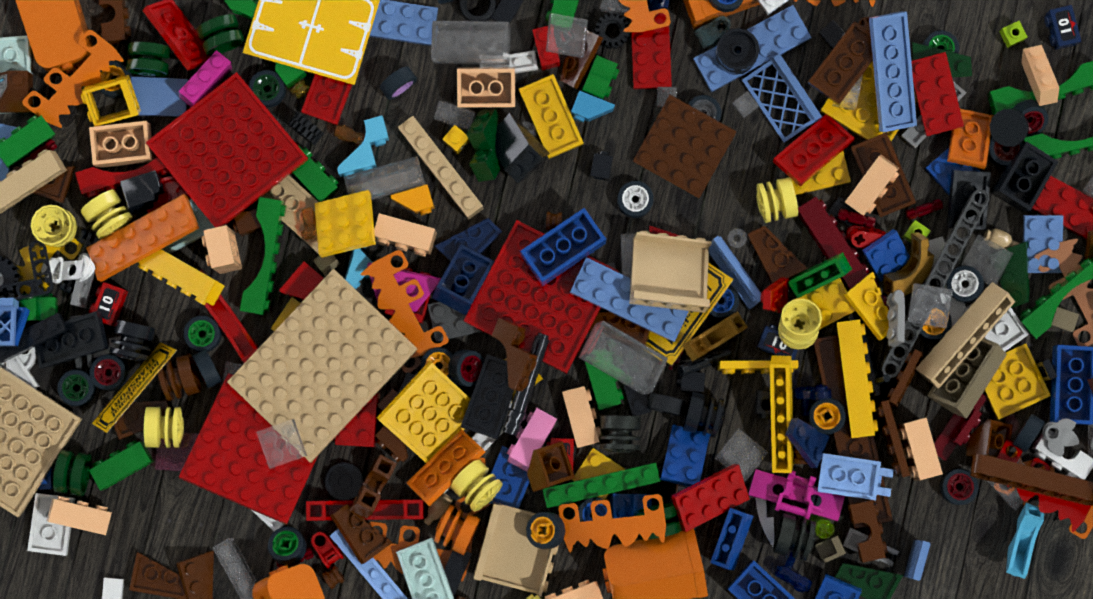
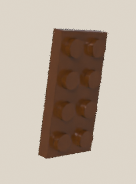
(844, 64)
(899, 192)
(894, 444)

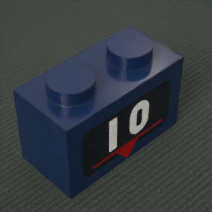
(1062, 27)
(772, 344)

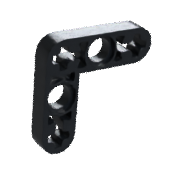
(34, 284)

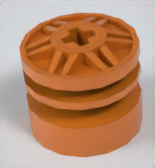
(456, 529)

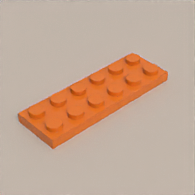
(142, 237)

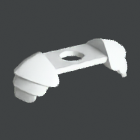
(61, 269)

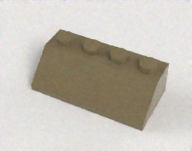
(970, 379)

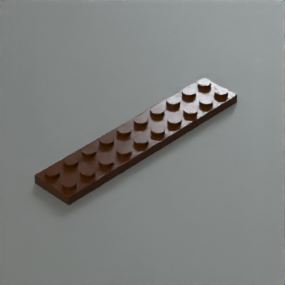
(831, 374)

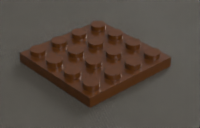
(684, 146)

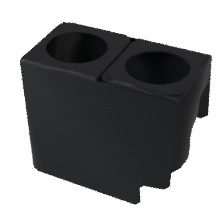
(142, 191)

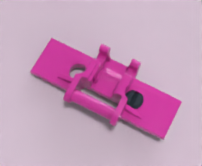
(798, 490)

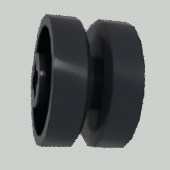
(739, 62)

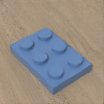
(1042, 233)

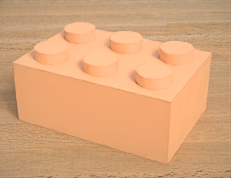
(486, 87)
(121, 144)
(404, 235)
(222, 249)
(919, 449)

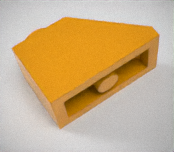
(416, 200)

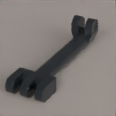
(68, 287)

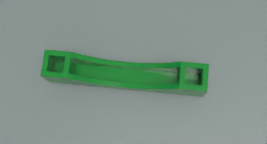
(247, 9)
(1009, 97)
(1056, 147)
(269, 216)
(1040, 317)
(601, 485)

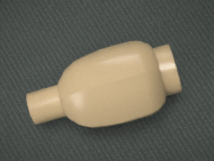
(1000, 237)
(437, 509)

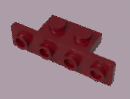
(957, 430)

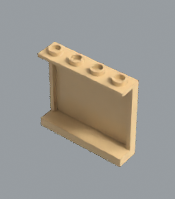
(669, 272)
(509, 556)

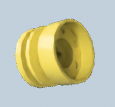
(776, 200)
(106, 214)
(44, 219)
(799, 324)
(163, 427)
(478, 486)

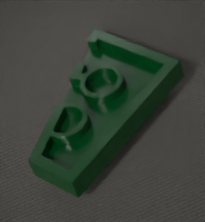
(959, 64)
(1015, 275)
(874, 583)

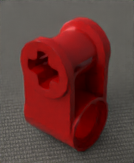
(866, 237)
(327, 549)

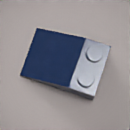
(463, 279)

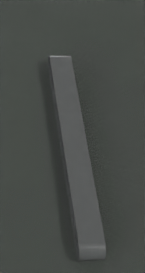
(941, 277)

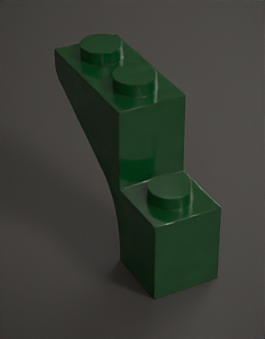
(482, 137)

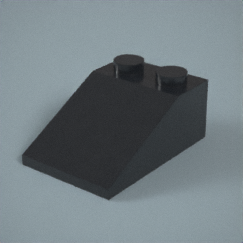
(518, 149)
(1025, 177)

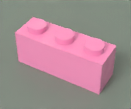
(531, 438)

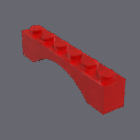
(94, 180)
(232, 327)
(384, 510)

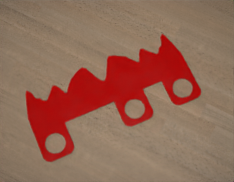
(1047, 504)

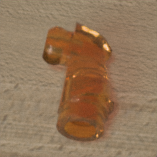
(348, 134)
(309, 223)

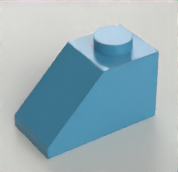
(590, 107)

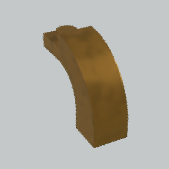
(914, 271)
(715, 336)

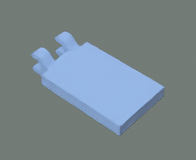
(852, 477)

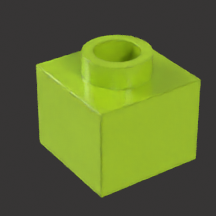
(1011, 40)
(916, 226)

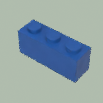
(731, 539)

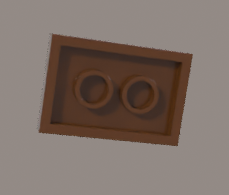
(904, 378)

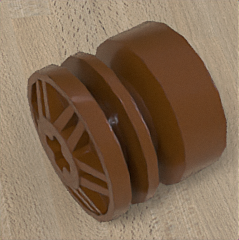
(181, 377)

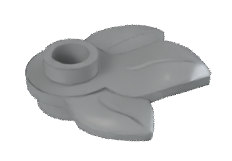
(1062, 437)

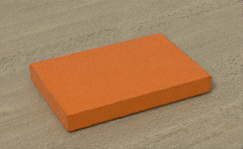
(971, 143)

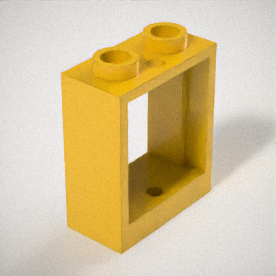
(129, 95)

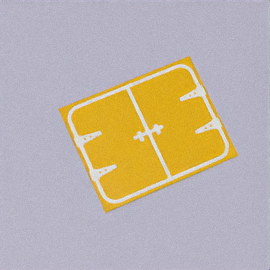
(313, 35)

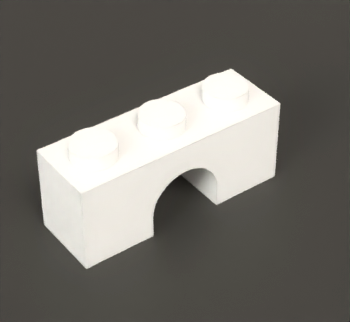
(1077, 466)

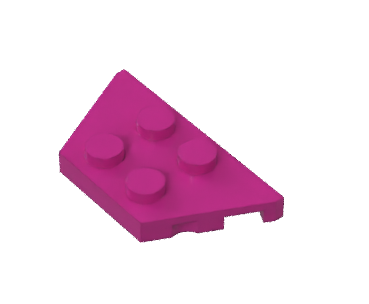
(427, 283)

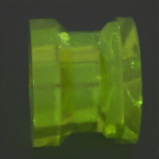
(827, 529)

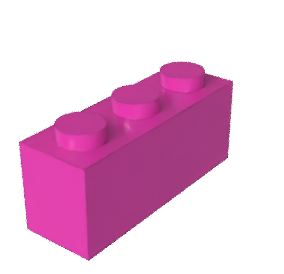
(205, 79)

